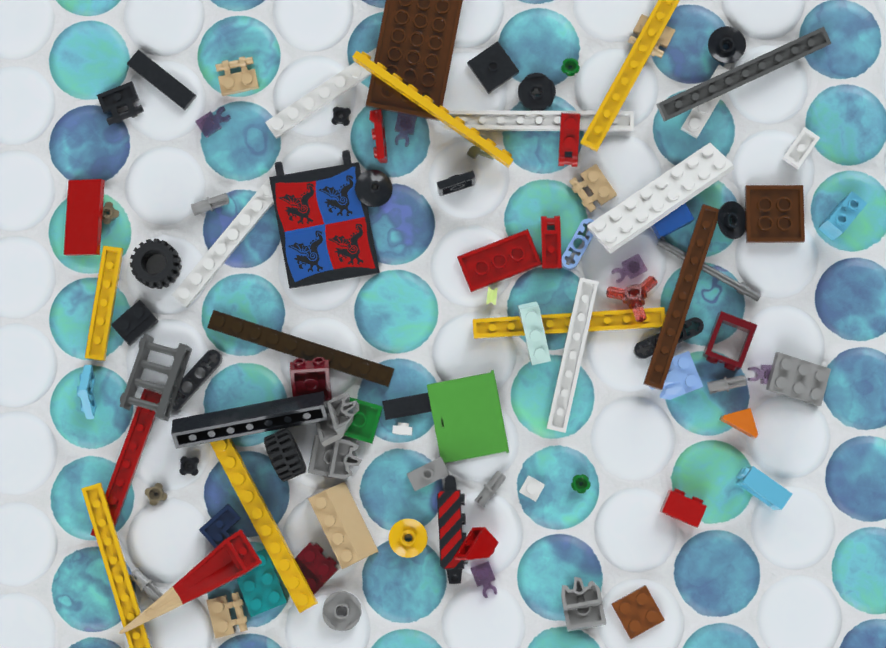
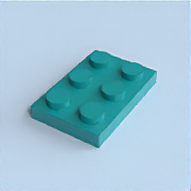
(262, 586)

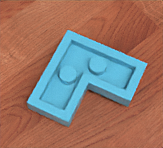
(85, 391)

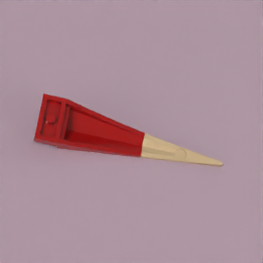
(224, 564)

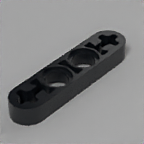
(687, 323)
(197, 382)

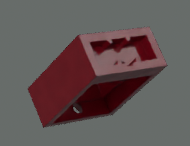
(737, 323)

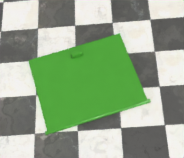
(467, 417)

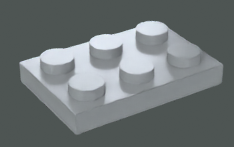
(798, 379)

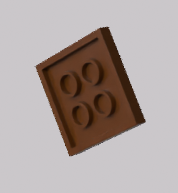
(774, 214)

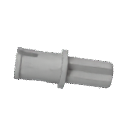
(210, 204)
(726, 384)
(490, 489)
(145, 584)

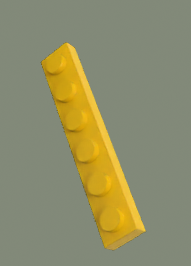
(104, 303)

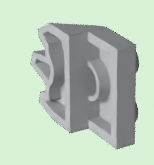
(339, 419)
(333, 459)
(582, 606)

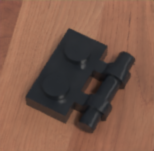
(117, 98)

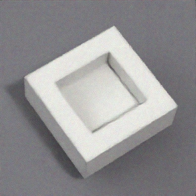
(402, 429)
(531, 488)

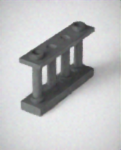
(169, 390)

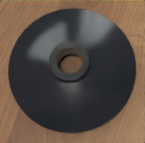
(731, 37)
(373, 197)
(732, 220)

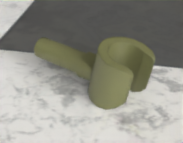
(474, 151)

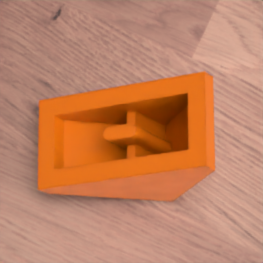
(742, 421)

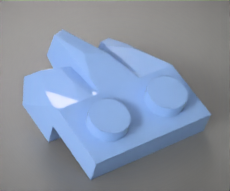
(681, 377)

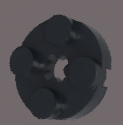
(544, 84)

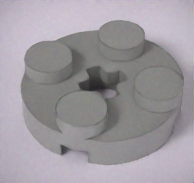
(341, 622)

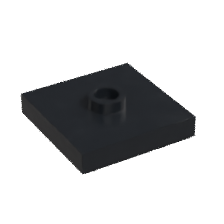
(493, 67)
(456, 183)

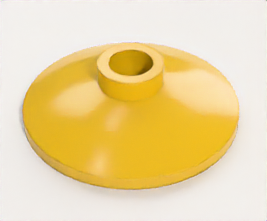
(398, 542)

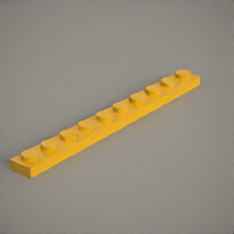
(628, 73)
(426, 103)
(560, 322)
(264, 524)
(115, 563)

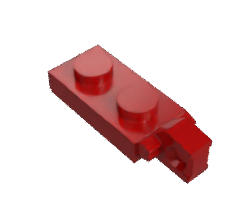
(378, 134)

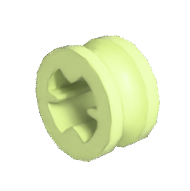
(491, 296)

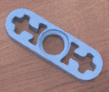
(567, 253)

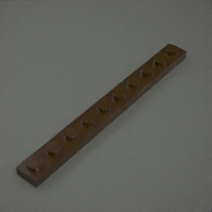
(300, 348)

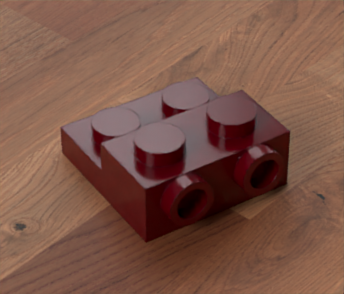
(310, 377)
(316, 566)

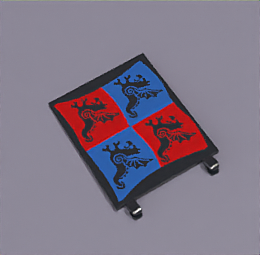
(323, 224)

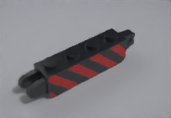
(450, 529)

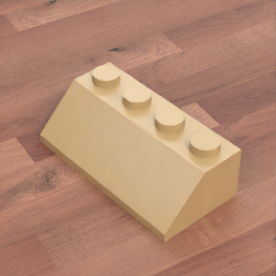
(343, 525)

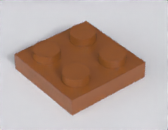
(637, 612)

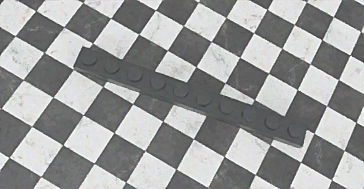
(743, 74)

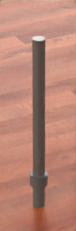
(741, 287)

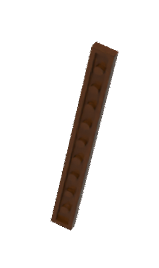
(681, 297)

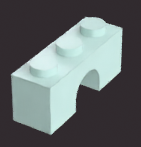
(534, 333)

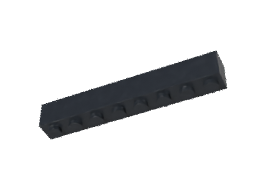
(249, 419)

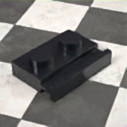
(134, 322)

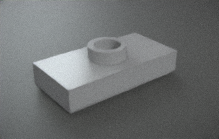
(428, 474)

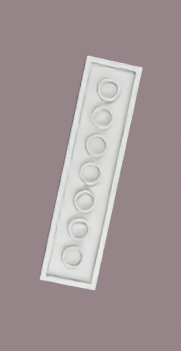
(660, 197)

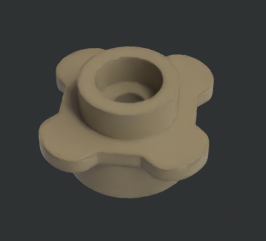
(112, 215)
(155, 499)

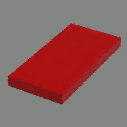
(84, 217)
(499, 260)

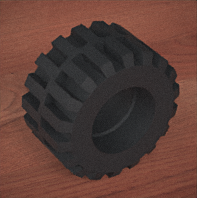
(140, 260)
(284, 454)

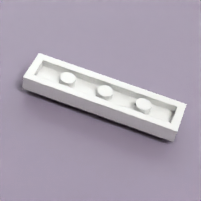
(701, 113)

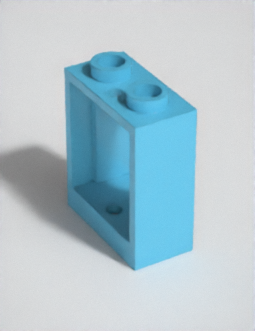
(842, 216)
(763, 487)

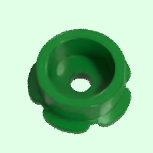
(570, 62)
(580, 478)

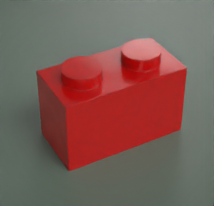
(683, 508)

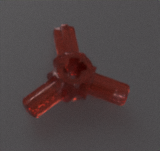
(634, 296)

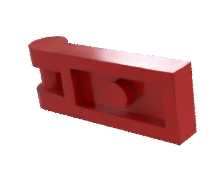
(569, 139)
(551, 243)

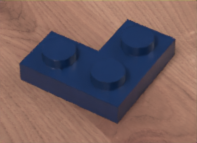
(217, 527)

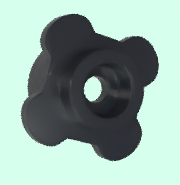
(341, 111)
(184, 466)

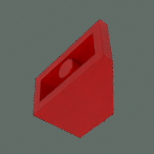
(477, 545)

